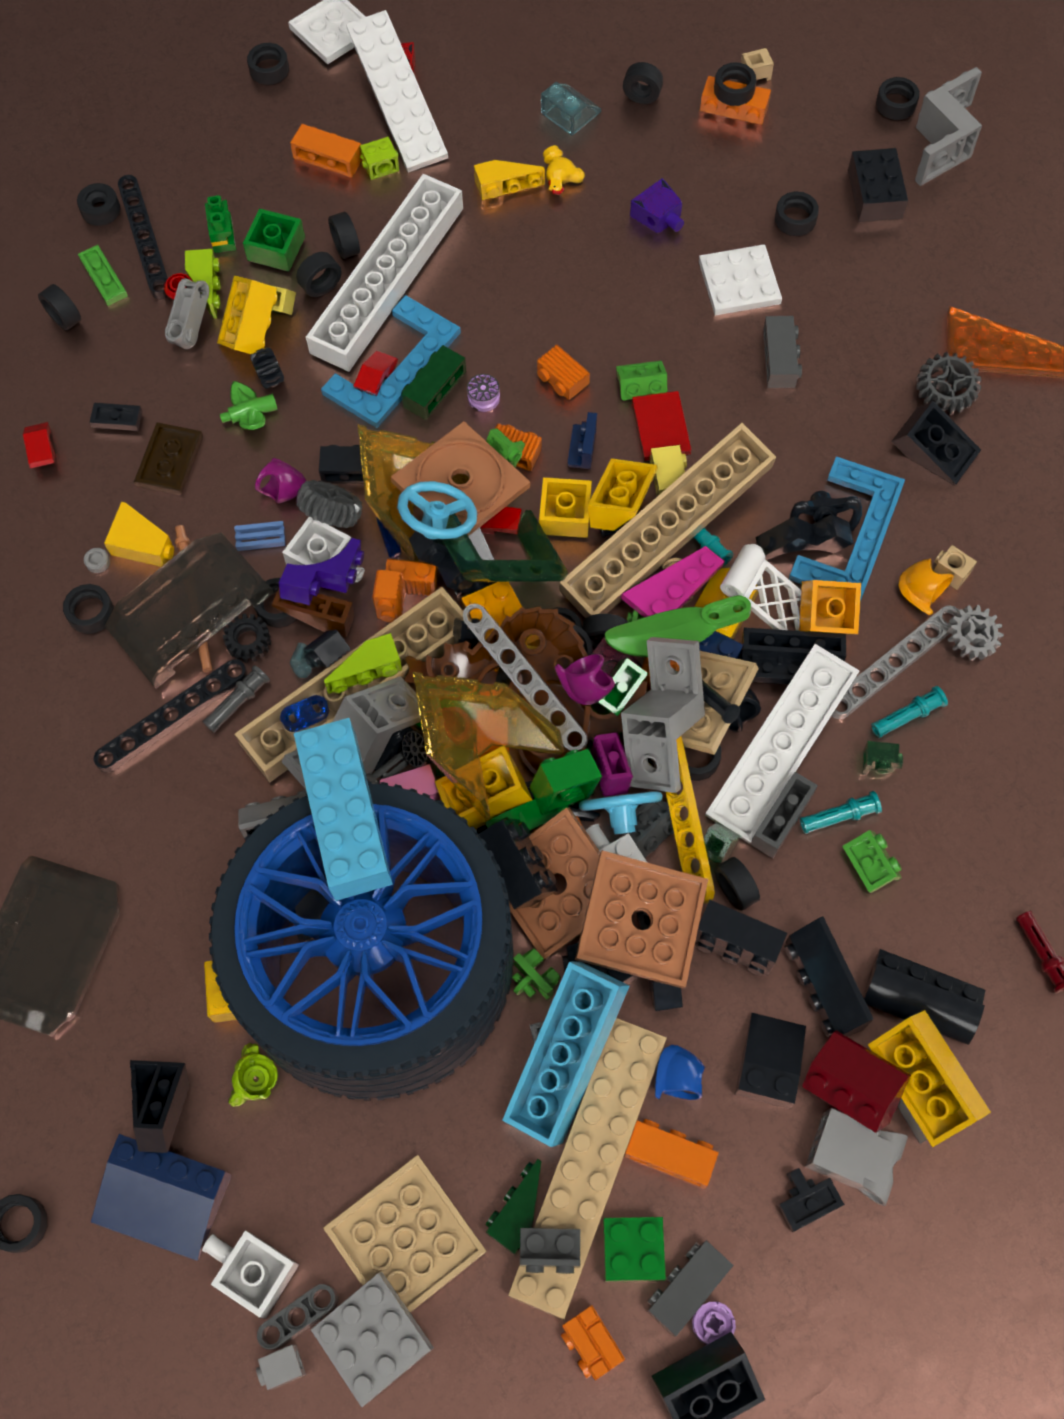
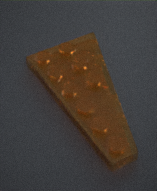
(1002, 348)

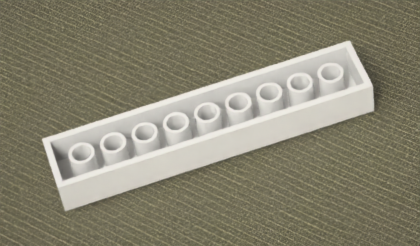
(385, 272)

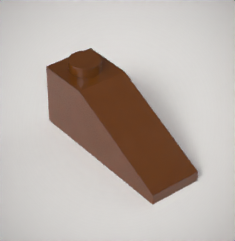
(323, 612)

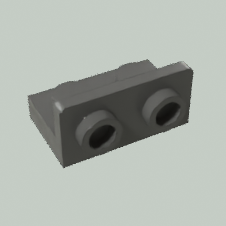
(652, 826)
(550, 1249)

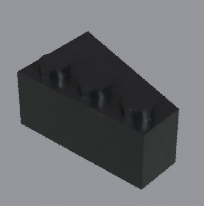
(157, 1102)

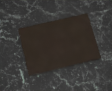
(168, 458)

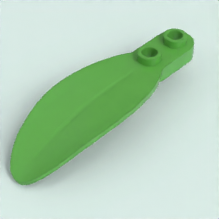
(680, 623)

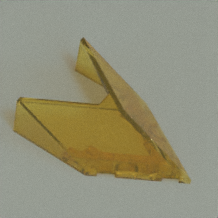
(381, 457)
(469, 717)

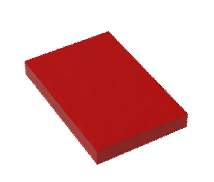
(660, 422)

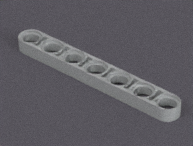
(901, 651)
(519, 664)

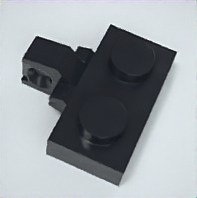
(808, 1200)

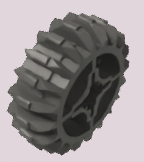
(957, 373)
(329, 504)

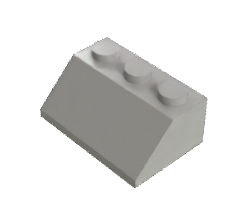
(257, 813)

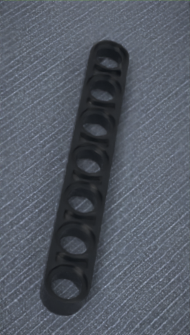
(139, 228)
(164, 726)

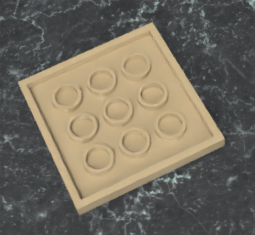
(731, 680)
(406, 1233)

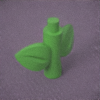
(248, 408)

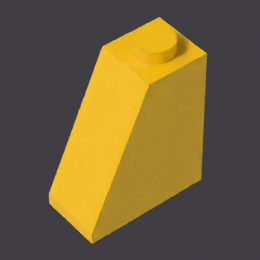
(138, 538)

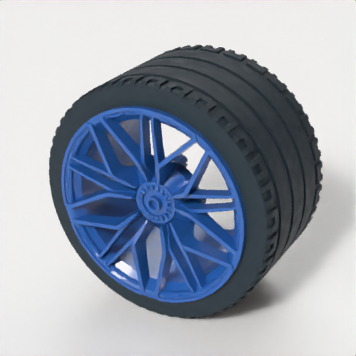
(362, 939)

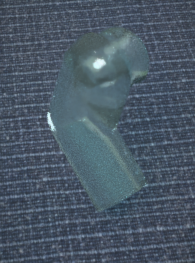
(299, 663)

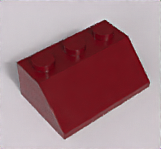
(856, 1081)

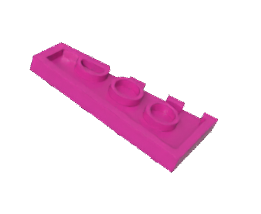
(673, 585)

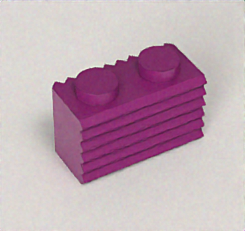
(612, 764)

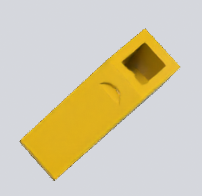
(504, 177)

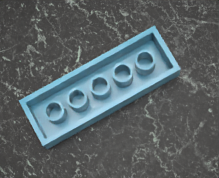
(342, 809)
(565, 1053)

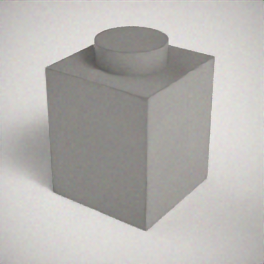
(280, 1367)

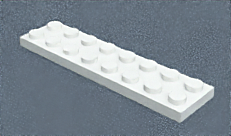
(397, 91)
(782, 743)

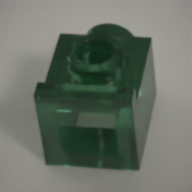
(881, 757)

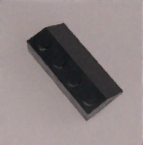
(828, 979)

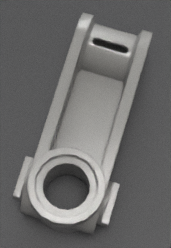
(187, 313)

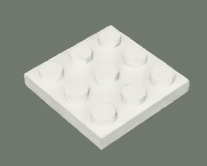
(325, 28)
(740, 279)

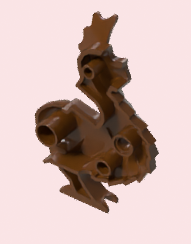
(557, 645)

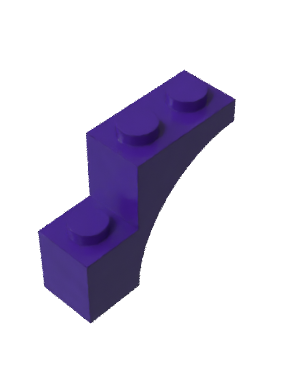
(303, 582)

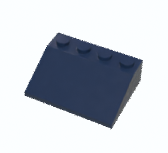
(159, 1198)

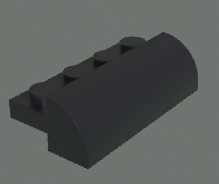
(783, 651)
(910, 988)

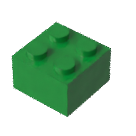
(274, 239)
(565, 780)
(634, 1249)

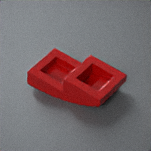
(504, 521)

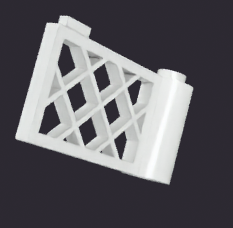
(748, 572)

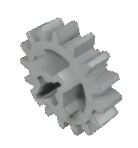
(972, 621)

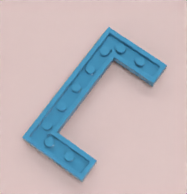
(377, 408)
(885, 493)

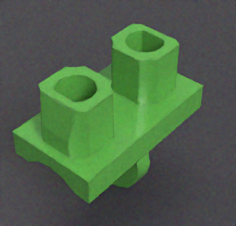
(543, 983)

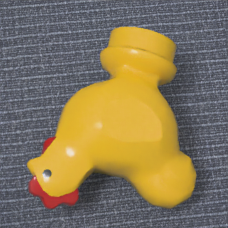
(560, 170)

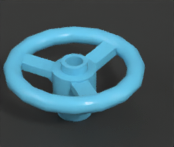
(436, 512)
(621, 808)

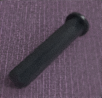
(727, 710)

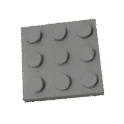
(372, 1339)

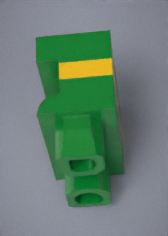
(220, 225)

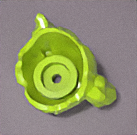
(246, 1068)

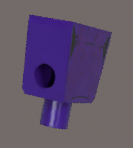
(658, 208)

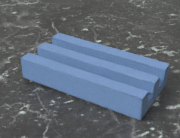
(259, 532)

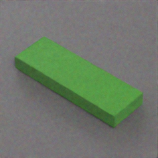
(102, 275)

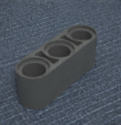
(283, 1321)

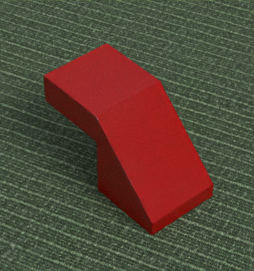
(374, 371)
(38, 445)

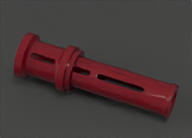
(1052, 964)

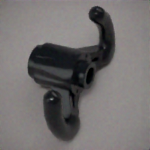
(823, 505)

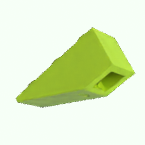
(204, 266)
(370, 661)

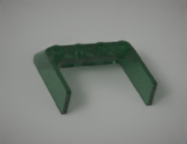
(543, 566)

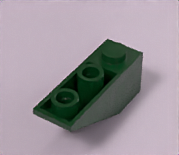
(518, 1210)

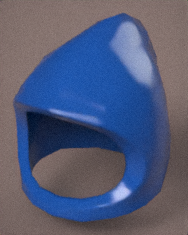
(679, 1072)

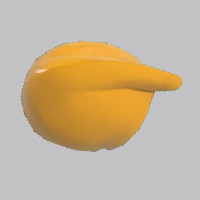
(922, 585)

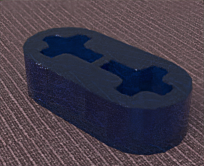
(304, 713)

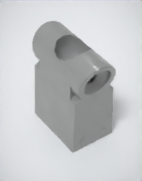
(856, 1155)

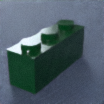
(433, 382)

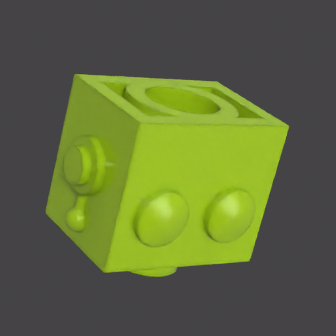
(379, 158)

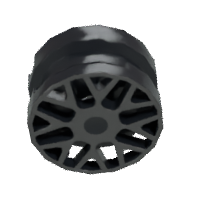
(416, 752)

